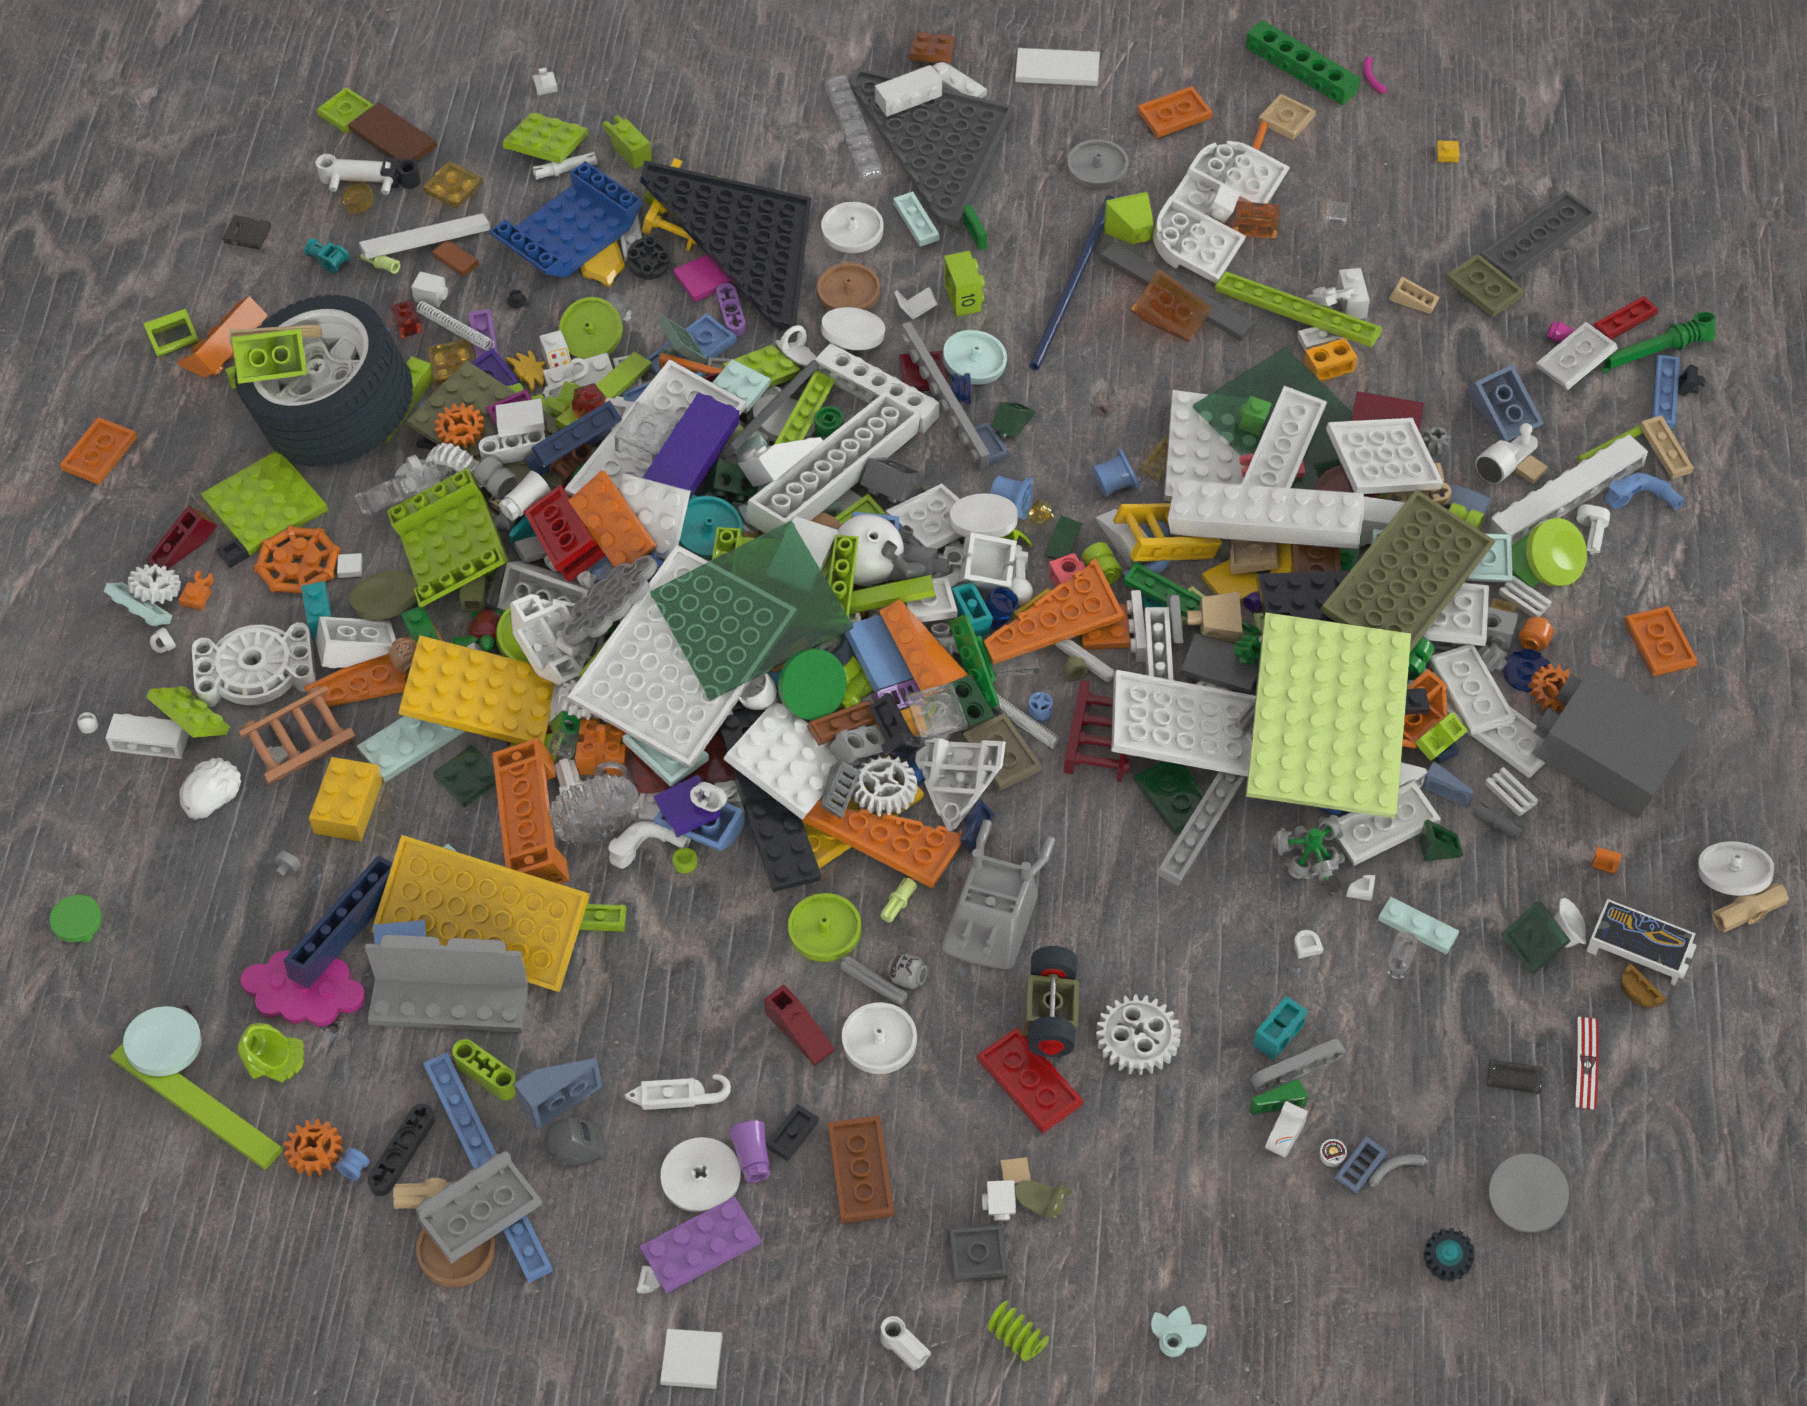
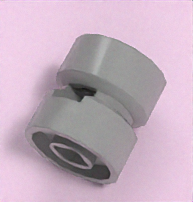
(495, 477)

